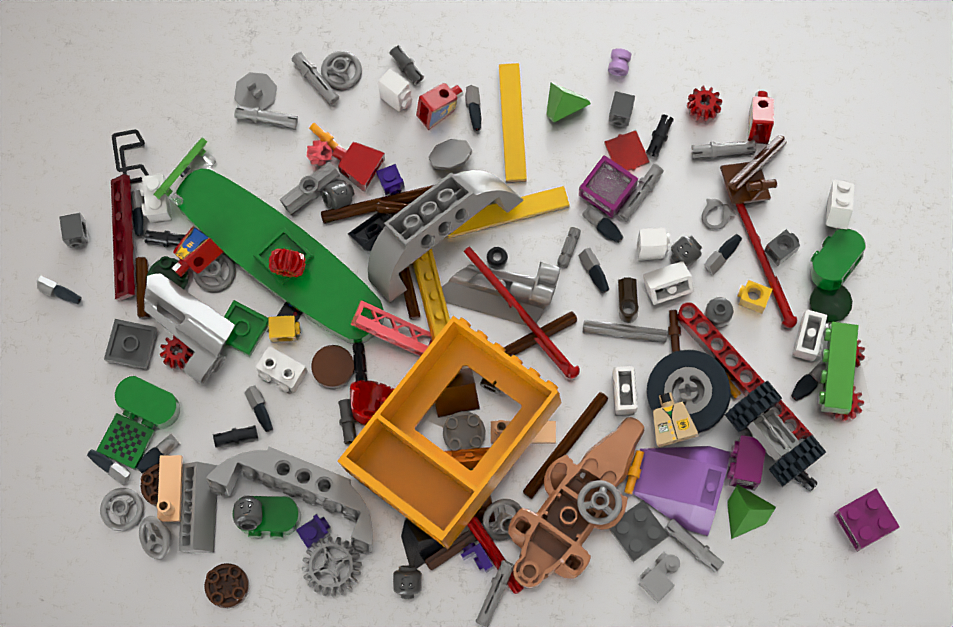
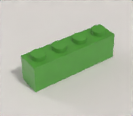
(839, 368)

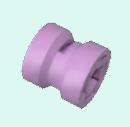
(620, 61)

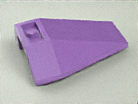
(683, 483)

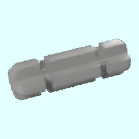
(568, 247)

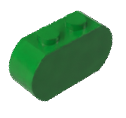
(837, 259)
(147, 402)
(279, 517)

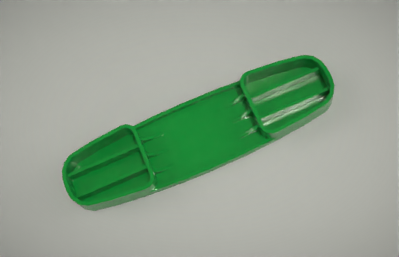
(243, 223)

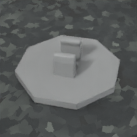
(255, 91)
(450, 154)

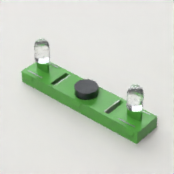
(182, 169)

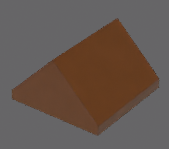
(459, 395)

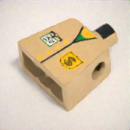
(672, 422)

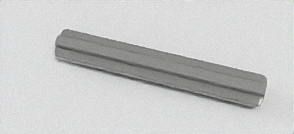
(625, 331)

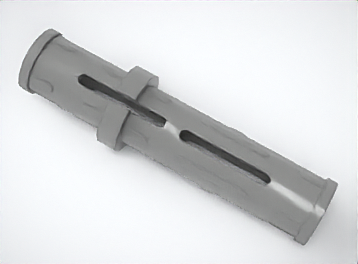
(309, 71)
(258, 115)
(713, 150)
(654, 173)
(696, 547)
(504, 571)

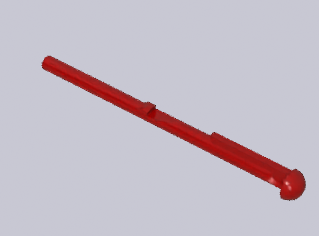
(789, 320)
(542, 339)

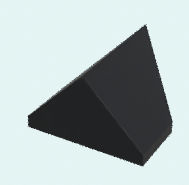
(418, 544)

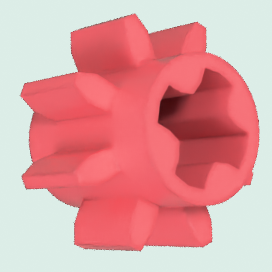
(319, 153)

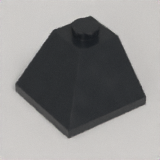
(368, 231)

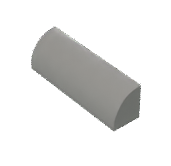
(197, 509)

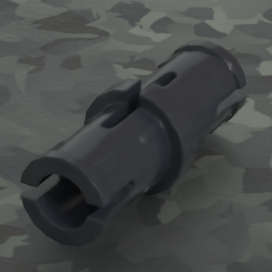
(659, 135)
(164, 238)
(235, 436)

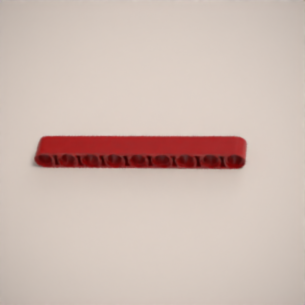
(741, 366)

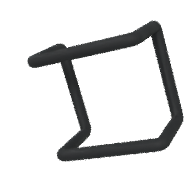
(124, 169)

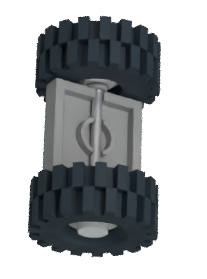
(773, 434)

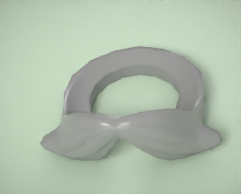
(727, 213)

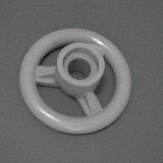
(341, 62)
(216, 264)
(500, 504)
(583, 506)
(125, 525)
(157, 535)

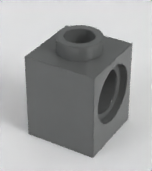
(621, 109)
(73, 230)
(776, 253)

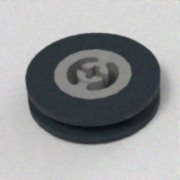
(687, 366)

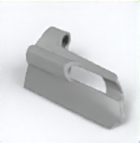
(530, 292)
(200, 328)

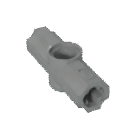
(299, 196)

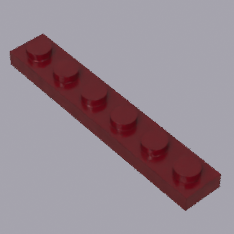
(122, 237)

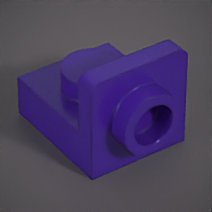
(390, 180)
(313, 531)
(481, 560)

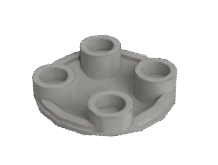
(463, 431)

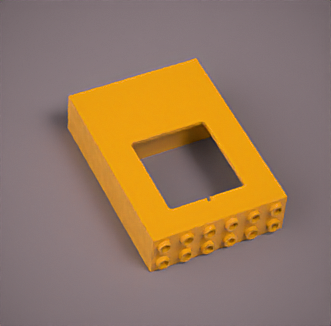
(416, 473)

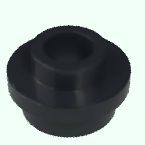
(497, 251)

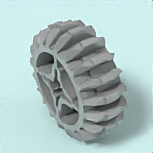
(322, 570)

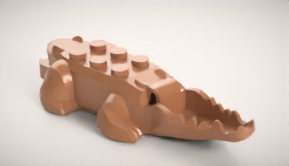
(555, 534)

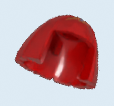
(367, 399)

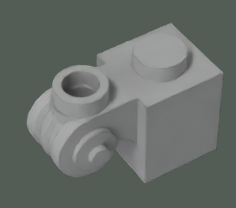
(655, 580)

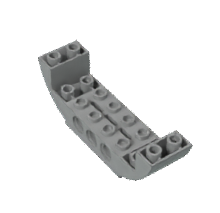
(431, 220)
(270, 463)

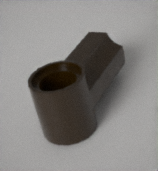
(628, 298)

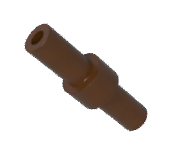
(674, 330)

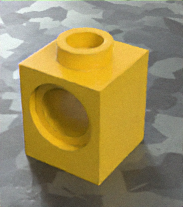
(762, 291)
(283, 328)

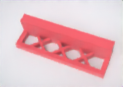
(390, 335)

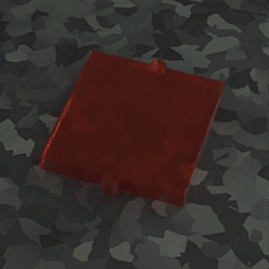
(627, 151)

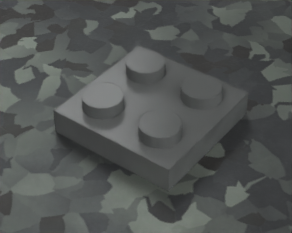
(130, 344)
(638, 531)

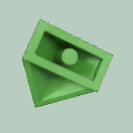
(563, 102)
(747, 511)

